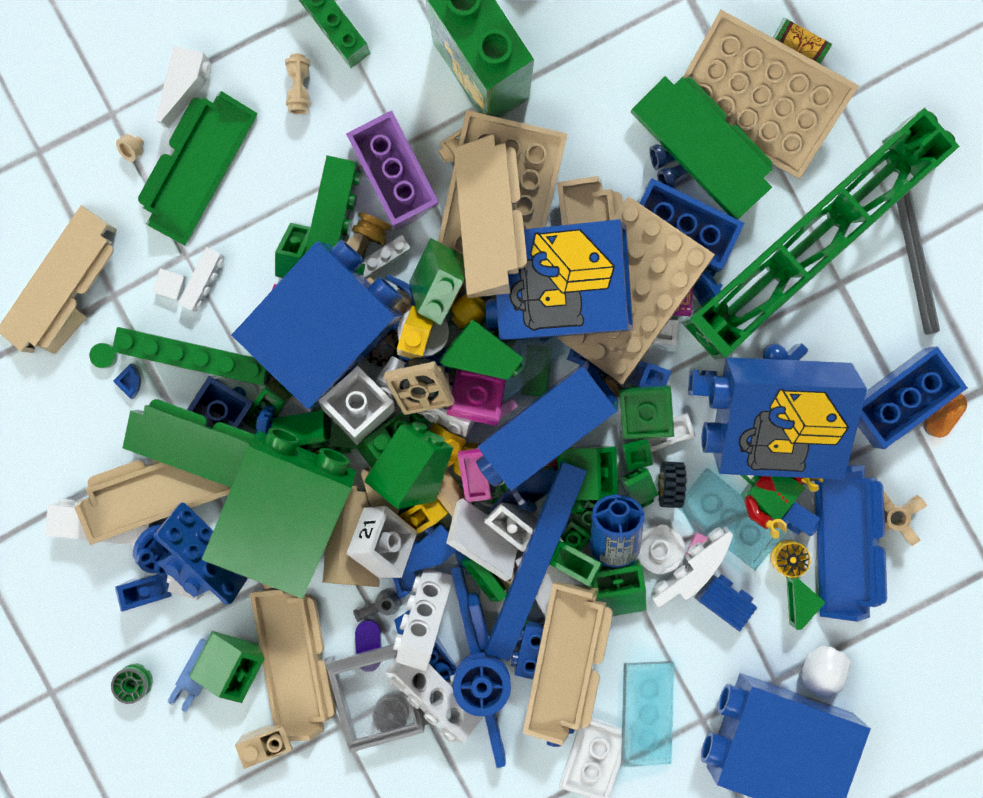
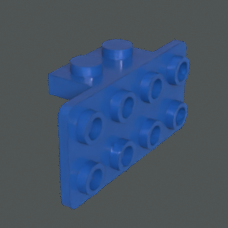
(186, 540)

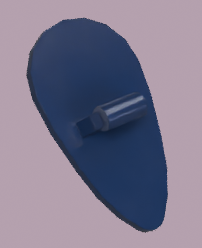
(529, 491)

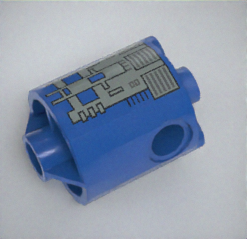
(616, 530)

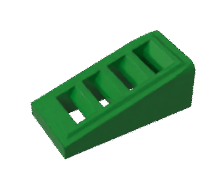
(276, 394)

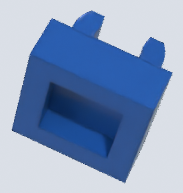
(706, 287)

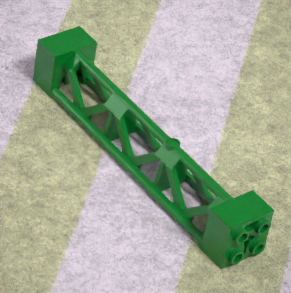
(913, 147)

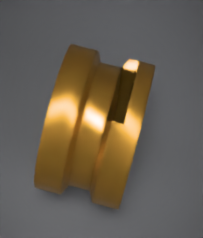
(371, 228)

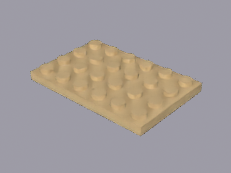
(770, 91)
(538, 165)
(662, 273)

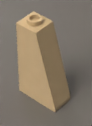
(339, 566)

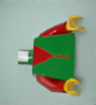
(771, 497)

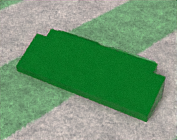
(704, 144)
(201, 155)
(185, 441)

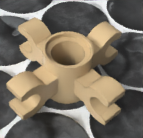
(910, 507)

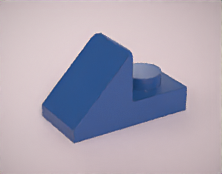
(142, 591)

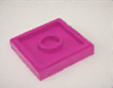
(477, 397)

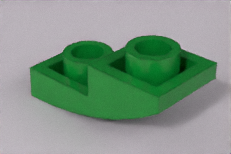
(579, 527)

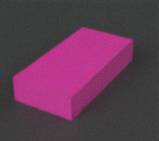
(475, 485)

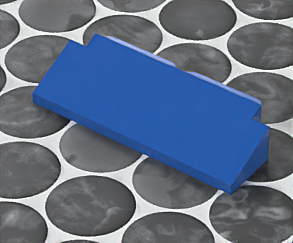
(848, 548)

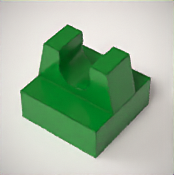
(637, 454)

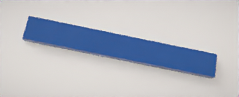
(535, 560)
(491, 721)

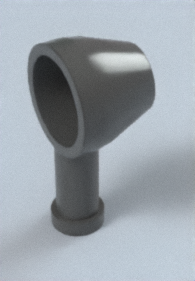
(376, 607)

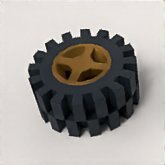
(672, 484)

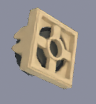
(418, 386)

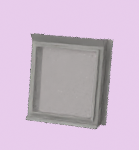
(368, 704)

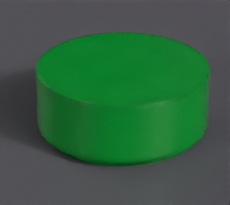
(101, 355)

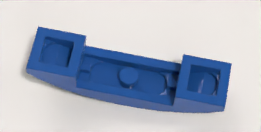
(643, 376)

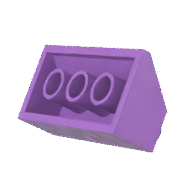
(393, 170)

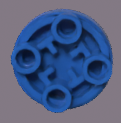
(148, 551)

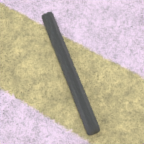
(918, 264)

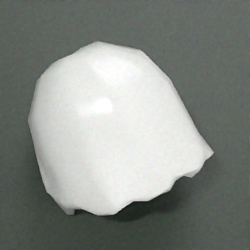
(826, 671)

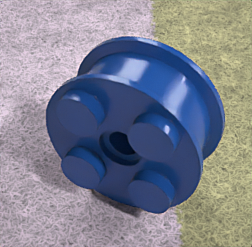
(481, 669)

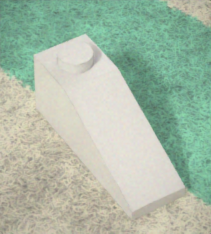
(183, 81)

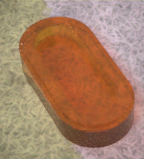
(945, 418)

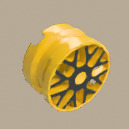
(790, 558)

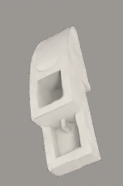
(703, 562)

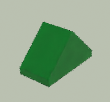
(575, 563)
(801, 603)

